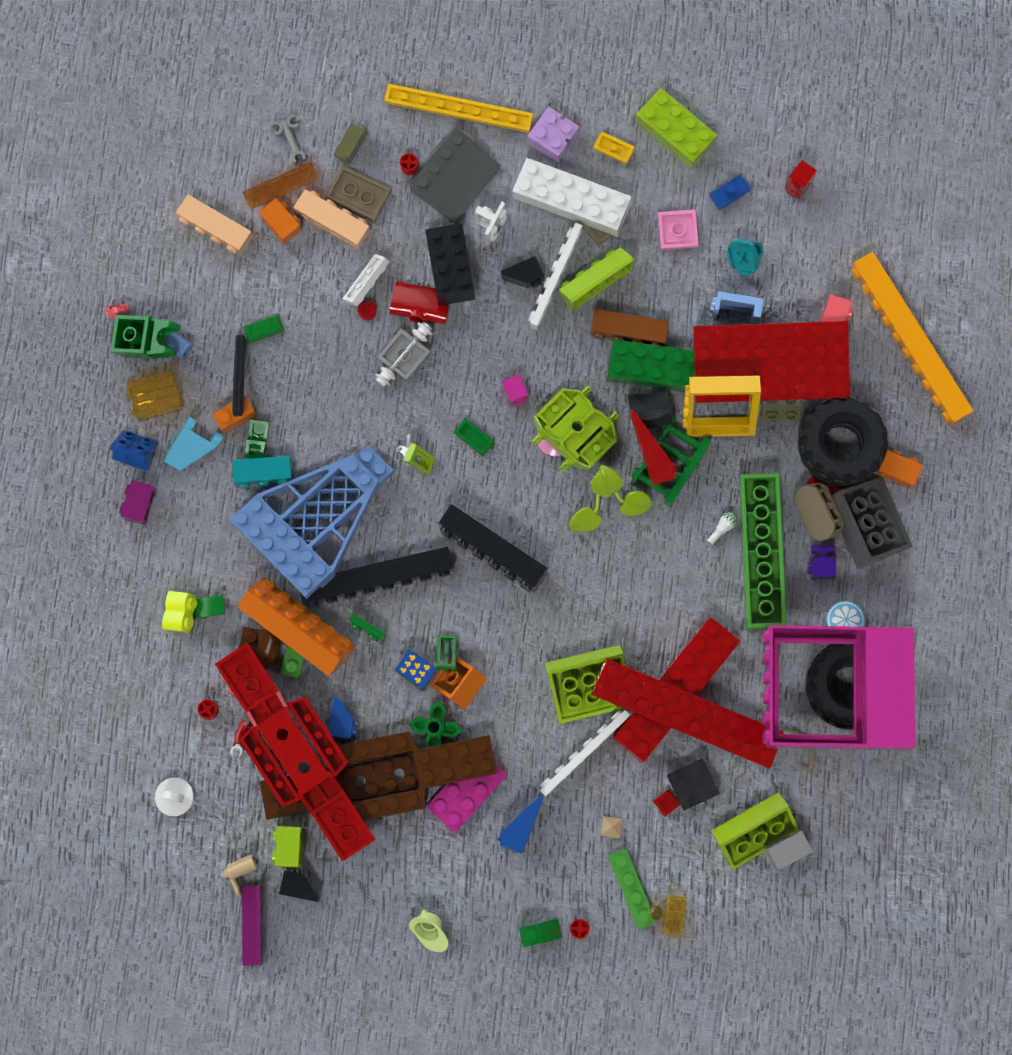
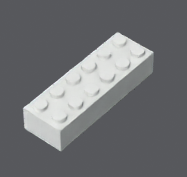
(572, 197)

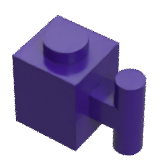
(822, 566)

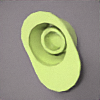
(429, 931)

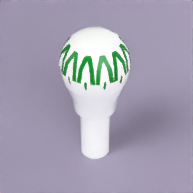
(726, 523)

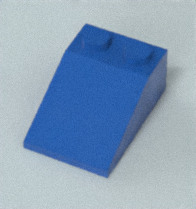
(519, 829)

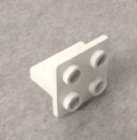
(491, 221)

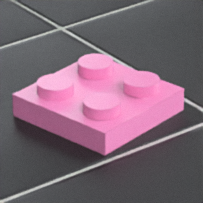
(678, 229)

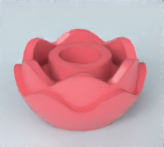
(118, 309)

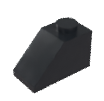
(524, 274)
(297, 886)

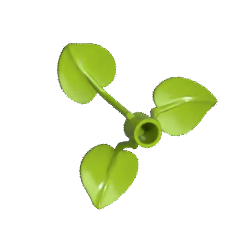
(604, 484)

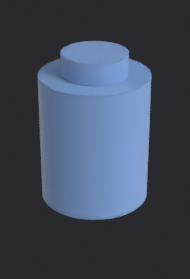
(179, 344)

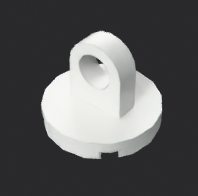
(174, 797)

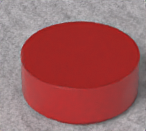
(367, 310)

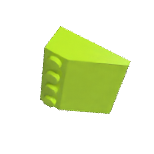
(574, 680)

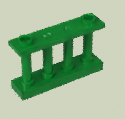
(689, 462)

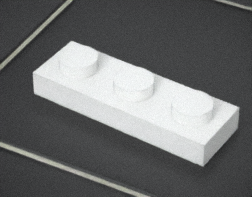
(366, 280)

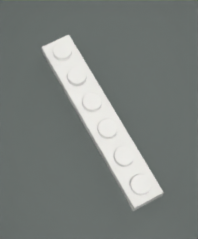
(551, 283)
(590, 746)

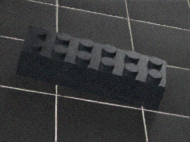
(492, 548)

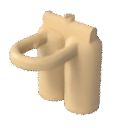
(238, 869)

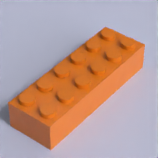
(296, 626)

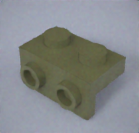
(781, 410)

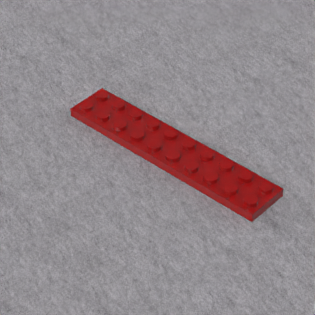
(683, 712)

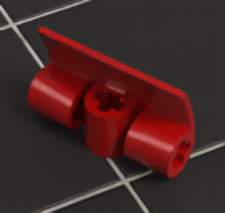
(417, 303)

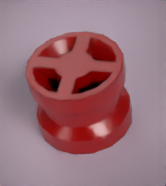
(409, 159)
(205, 707)
(579, 928)

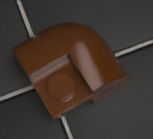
(264, 644)

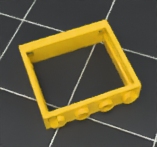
(722, 425)

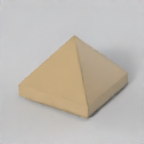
(611, 827)

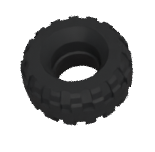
(852, 416)
(819, 685)

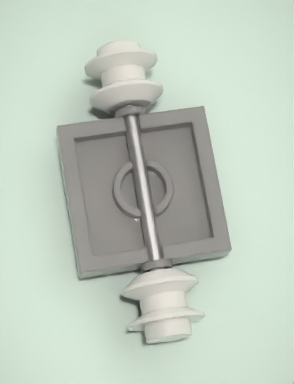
(403, 354)

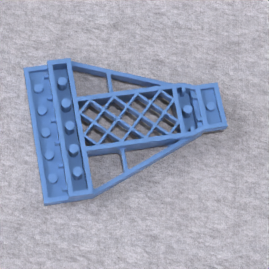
(284, 547)

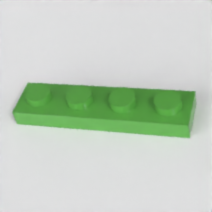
(631, 888)

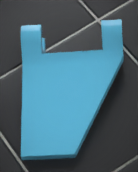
(190, 446)

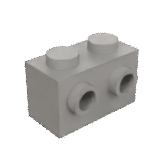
(788, 850)

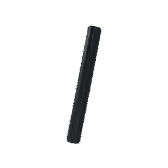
(239, 375)

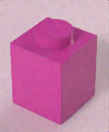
(515, 390)

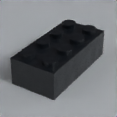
(450, 264)

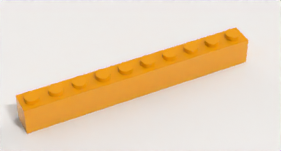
(911, 338)

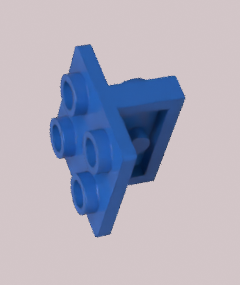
(133, 450)

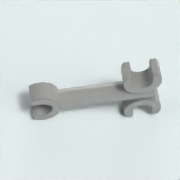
(286, 126)

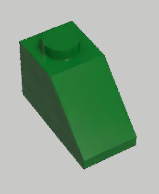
(540, 933)

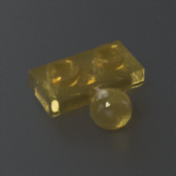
(672, 915)

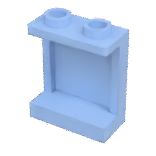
(738, 304)

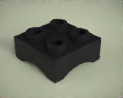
(651, 408)
(693, 784)

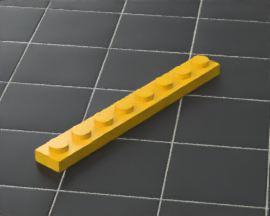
(458, 108)

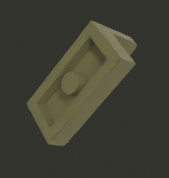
(351, 143)

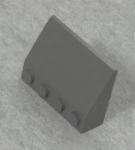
(454, 176)
(870, 523)

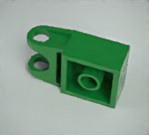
(142, 337)

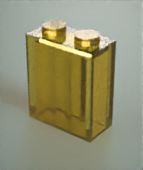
(154, 396)

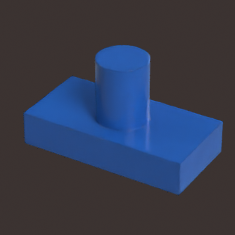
(729, 192)

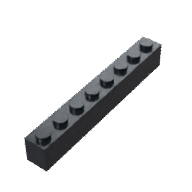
(383, 575)

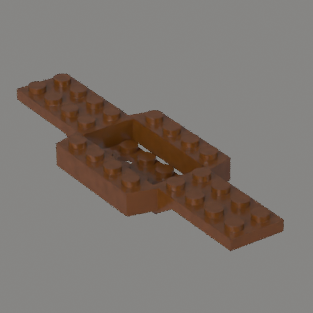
(421, 769)

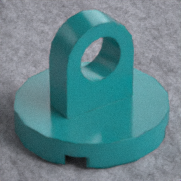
(745, 256)

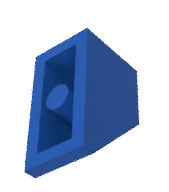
(341, 722)

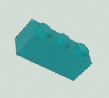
(262, 471)

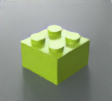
(288, 847)

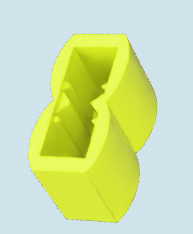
(179, 612)

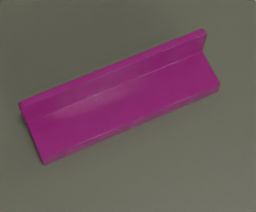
(252, 926)

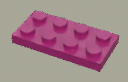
(461, 799)

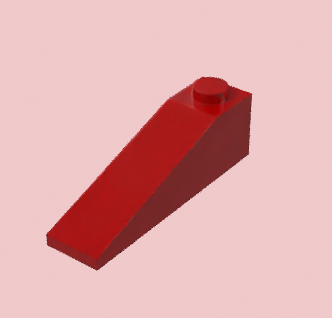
(656, 460)

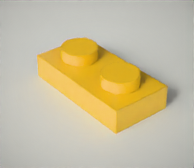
(613, 148)

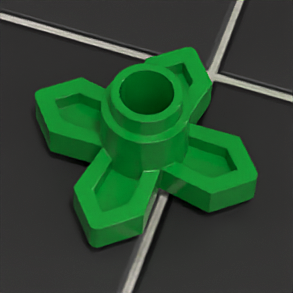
(437, 716)

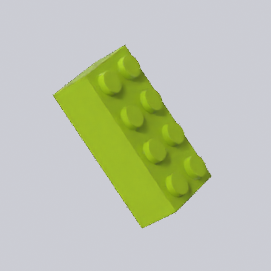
(676, 128)

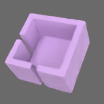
(551, 133)

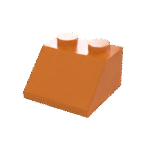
(459, 685)

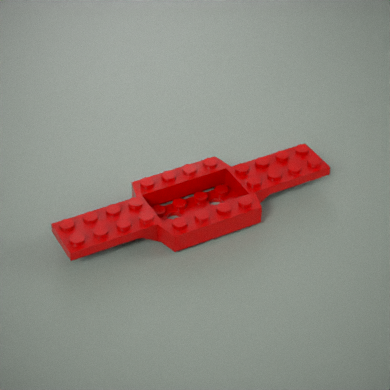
(317, 787)

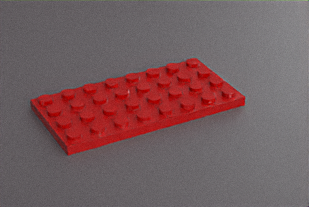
(790, 358)

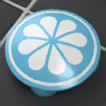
(845, 614)

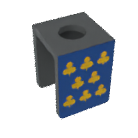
(416, 670)

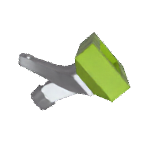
(416, 456)

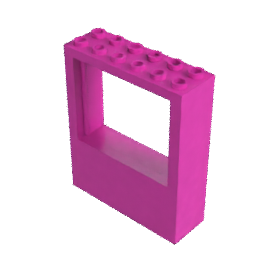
(880, 687)

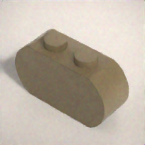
(819, 511)

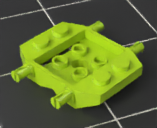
(567, 440)

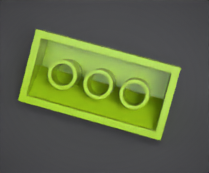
(596, 279)
(754, 830)

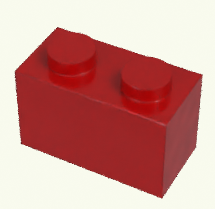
(800, 179)

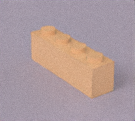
(332, 219)
(214, 224)

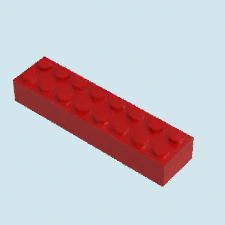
(688, 672)

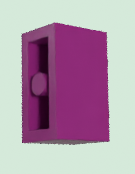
(137, 502)

